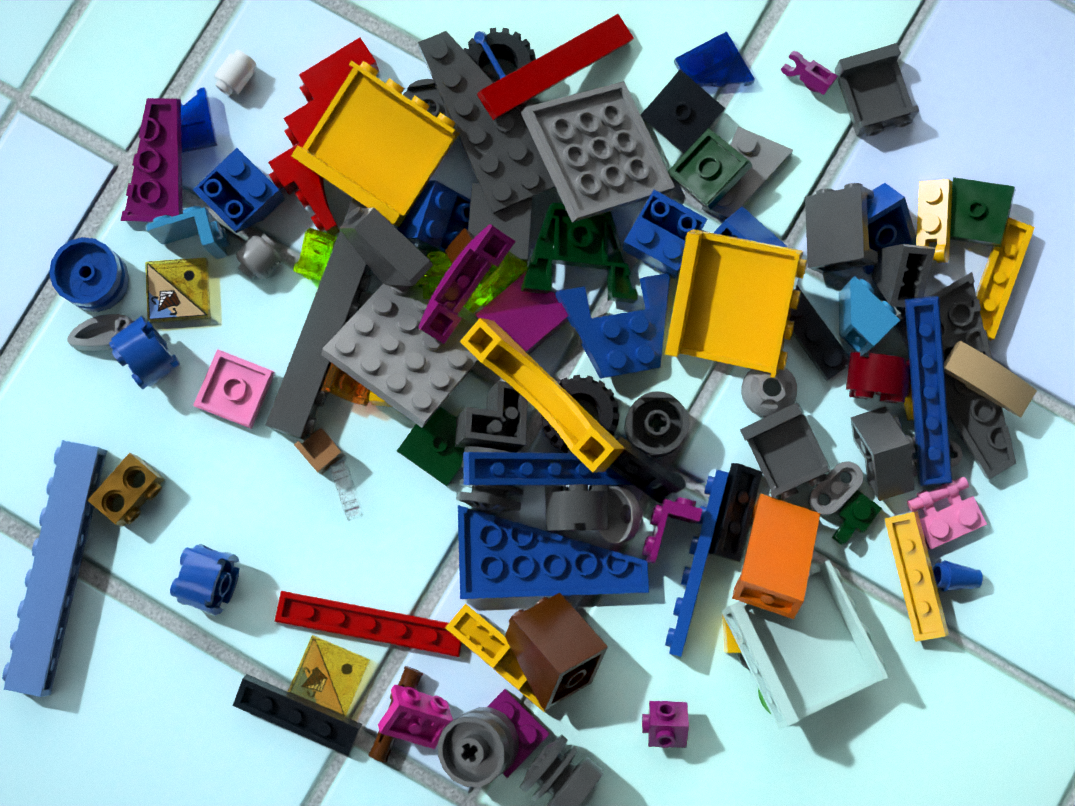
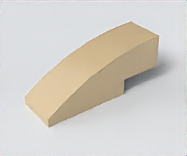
(989, 378)

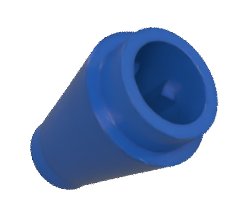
(953, 576)

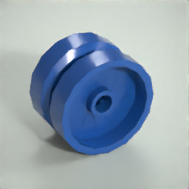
(89, 274)

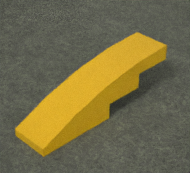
(491, 648)

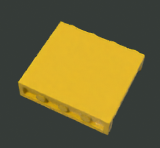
(378, 143)
(735, 301)

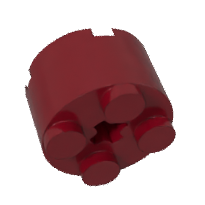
(880, 376)

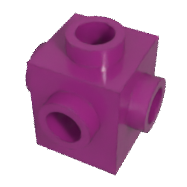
(666, 724)

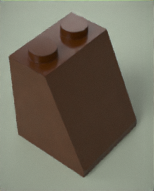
(555, 649)

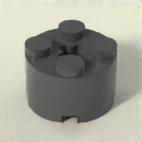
(669, 412)
(576, 508)

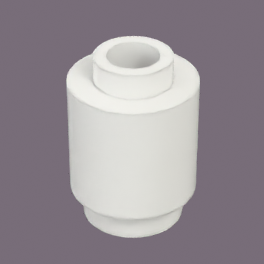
(234, 73)

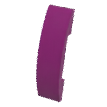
(461, 281)

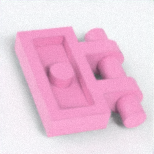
(951, 521)

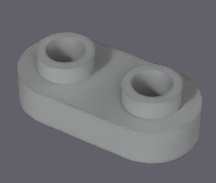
(835, 489)

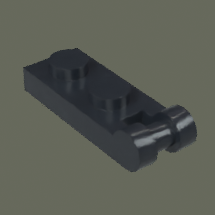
(646, 473)

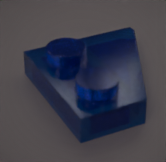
(715, 63)
(197, 123)

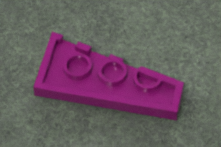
(157, 164)

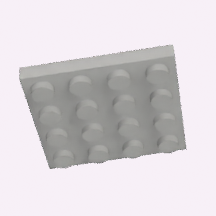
(597, 150)
(396, 358)

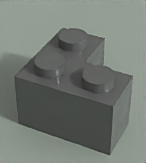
(497, 427)
(885, 452)

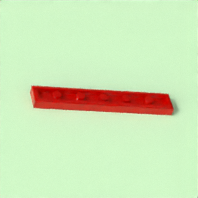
(554, 66)
(366, 623)

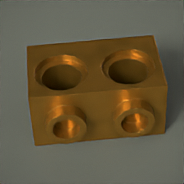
(121, 483)

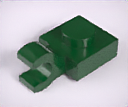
(857, 514)

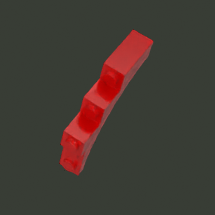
(319, 88)

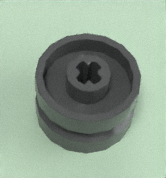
(478, 746)

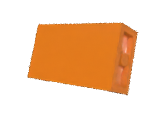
(778, 556)

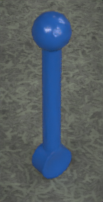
(481, 38)

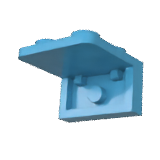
(191, 223)

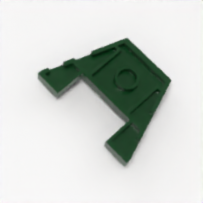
(581, 244)

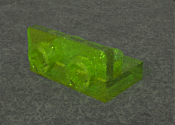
(496, 281)

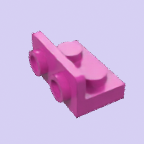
(415, 717)

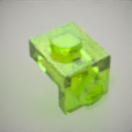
(314, 254)

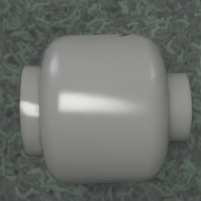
(258, 257)

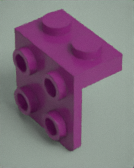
(681, 509)

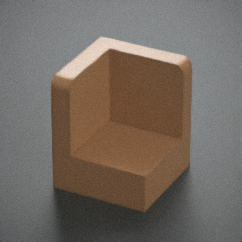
(320, 451)

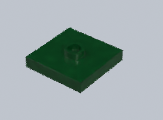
(709, 168)
(980, 211)
(434, 447)

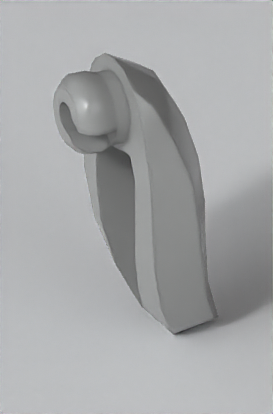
(97, 332)

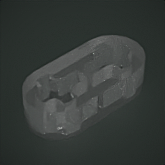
(346, 490)

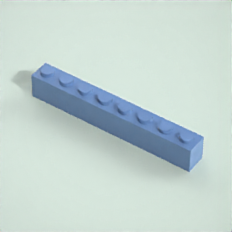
(54, 569)

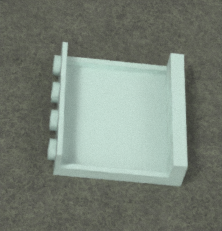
(809, 658)

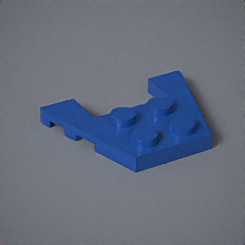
(625, 340)

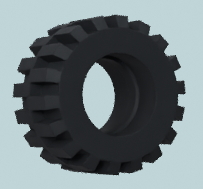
(503, 47)
(593, 392)

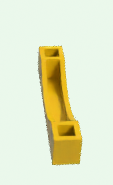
(577, 428)

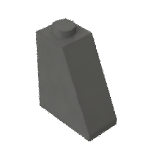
(384, 248)
(903, 272)

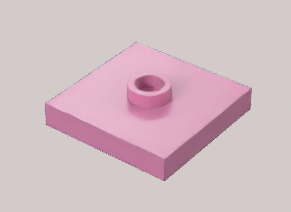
(234, 389)

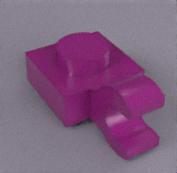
(813, 74)

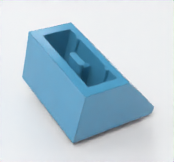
(863, 316)

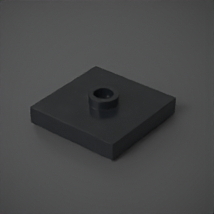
(682, 111)

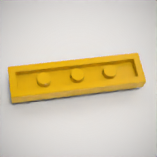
(1001, 274)
(916, 576)

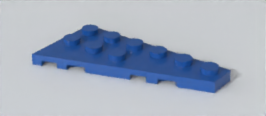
(522, 561)

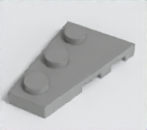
(765, 158)

